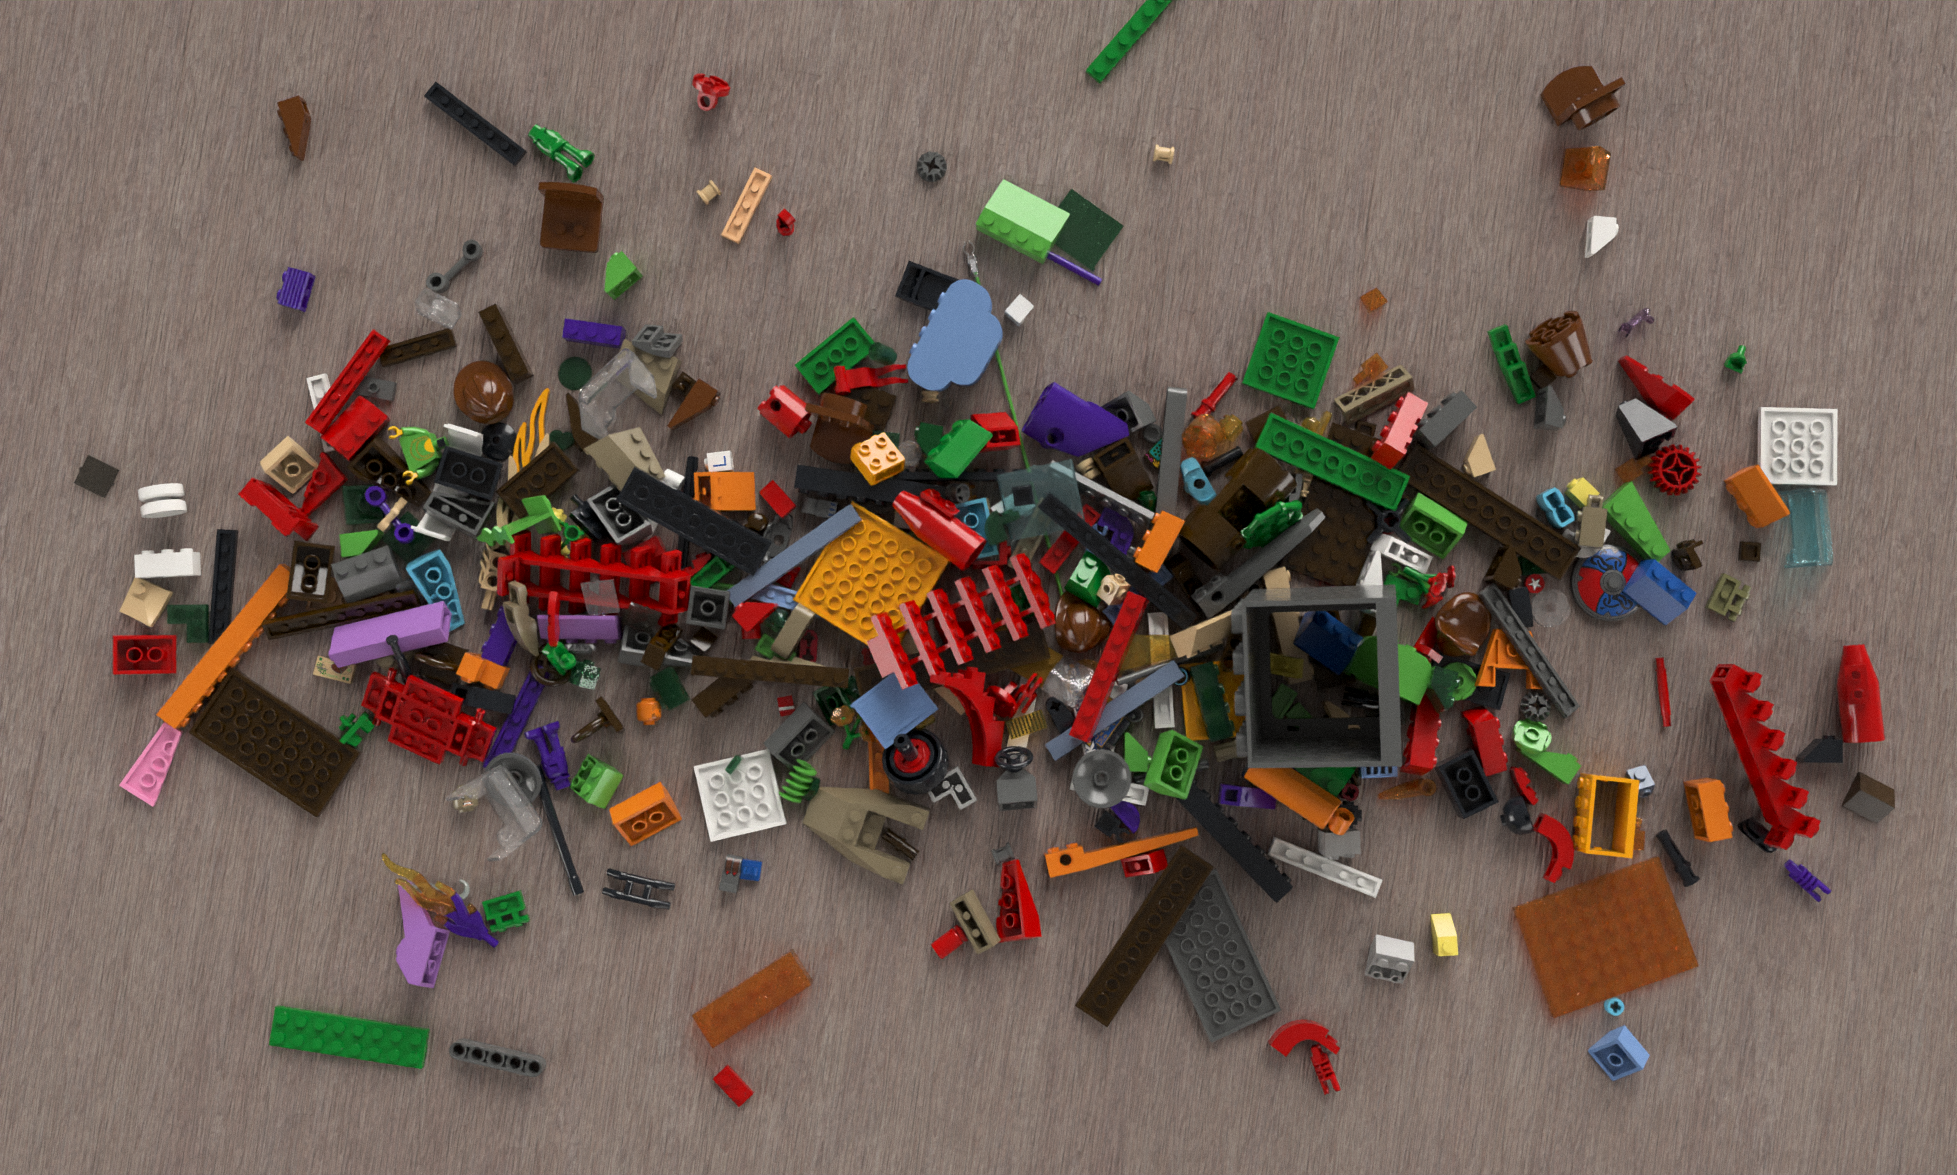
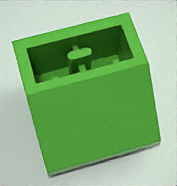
(596, 781)

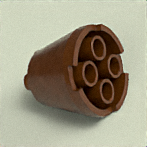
(1561, 344)

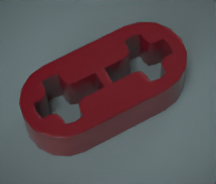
(813, 647)

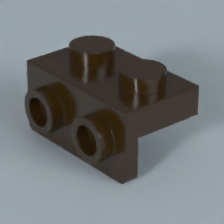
(1685, 555)

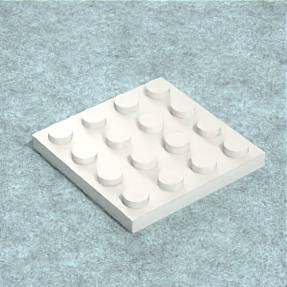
(1798, 445)
(742, 800)

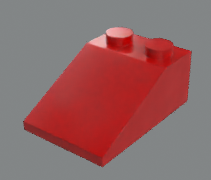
(143, 654)

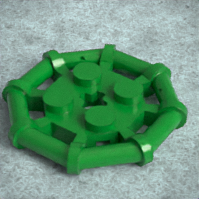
(1271, 523)

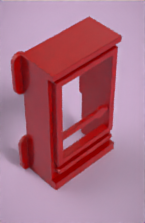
(278, 509)

